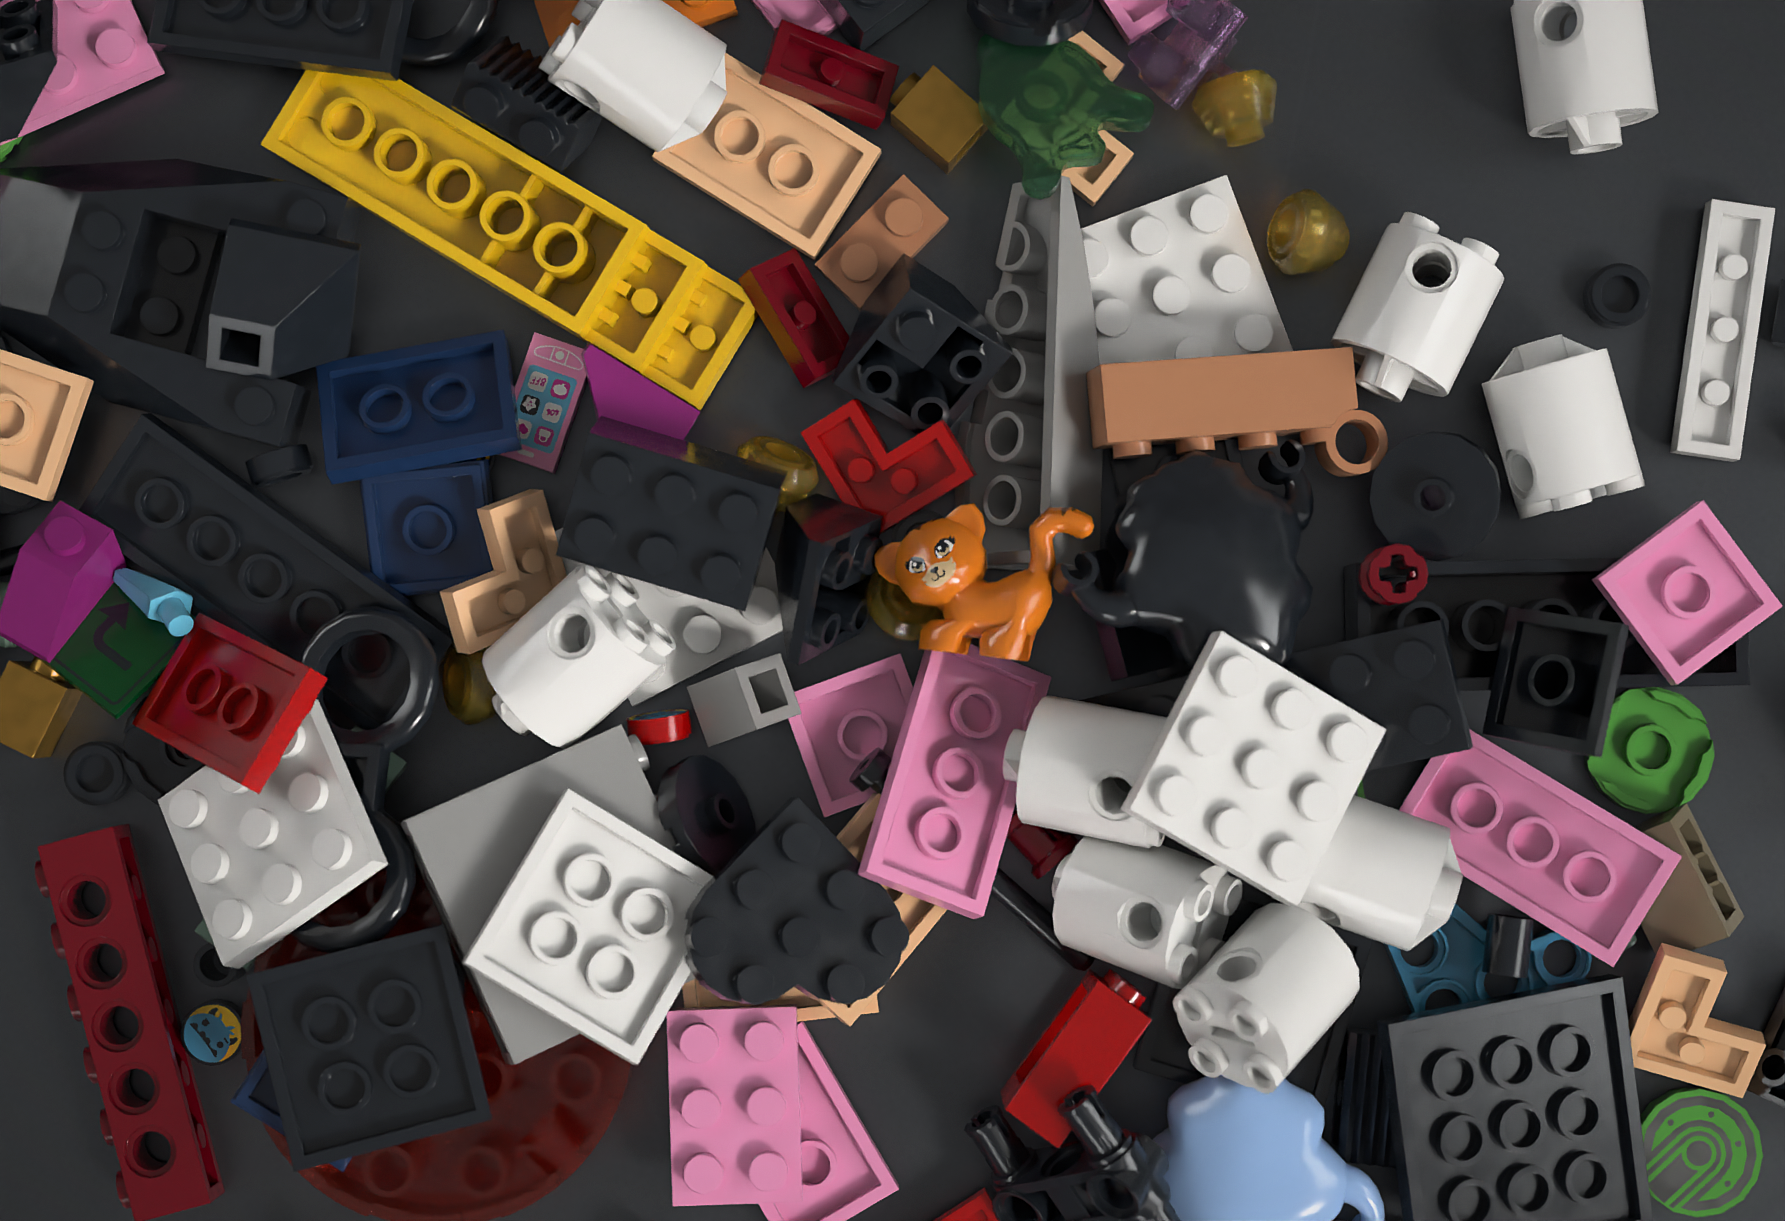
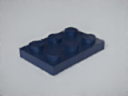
(418, 407)

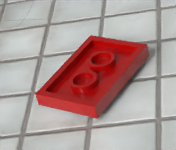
(230, 702)

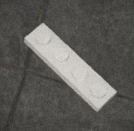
(1722, 330)

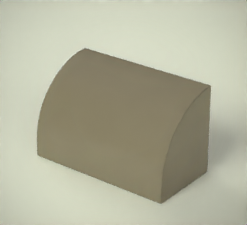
(1696, 899)

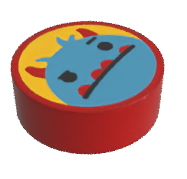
(660, 726)

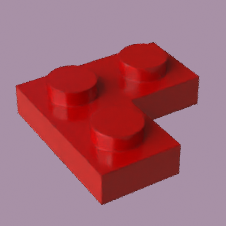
(885, 480)

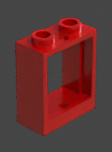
(1076, 1050)

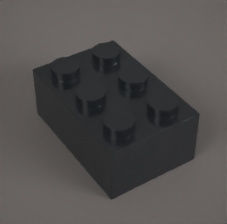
(671, 513)

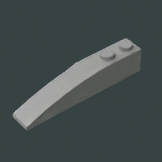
(1033, 417)

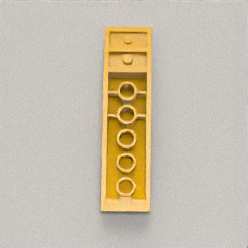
(517, 227)

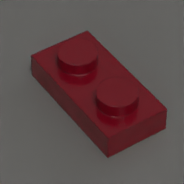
(829, 74)
(796, 315)

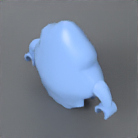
(1257, 1157)

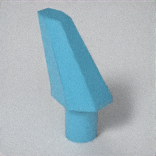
(157, 600)

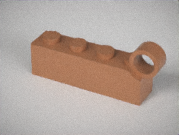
(1233, 398)

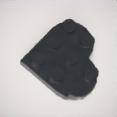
(793, 917)

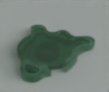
(1051, 107)

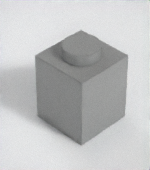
(744, 699)

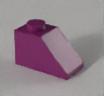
(634, 399)
(58, 580)

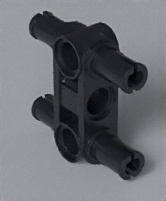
(1098, 1178)

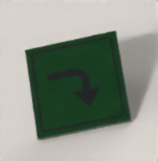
(115, 652)

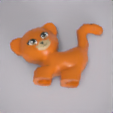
(945, 570)

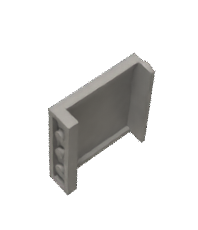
(480, 838)

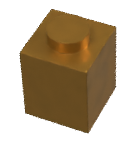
(937, 117)
(34, 707)

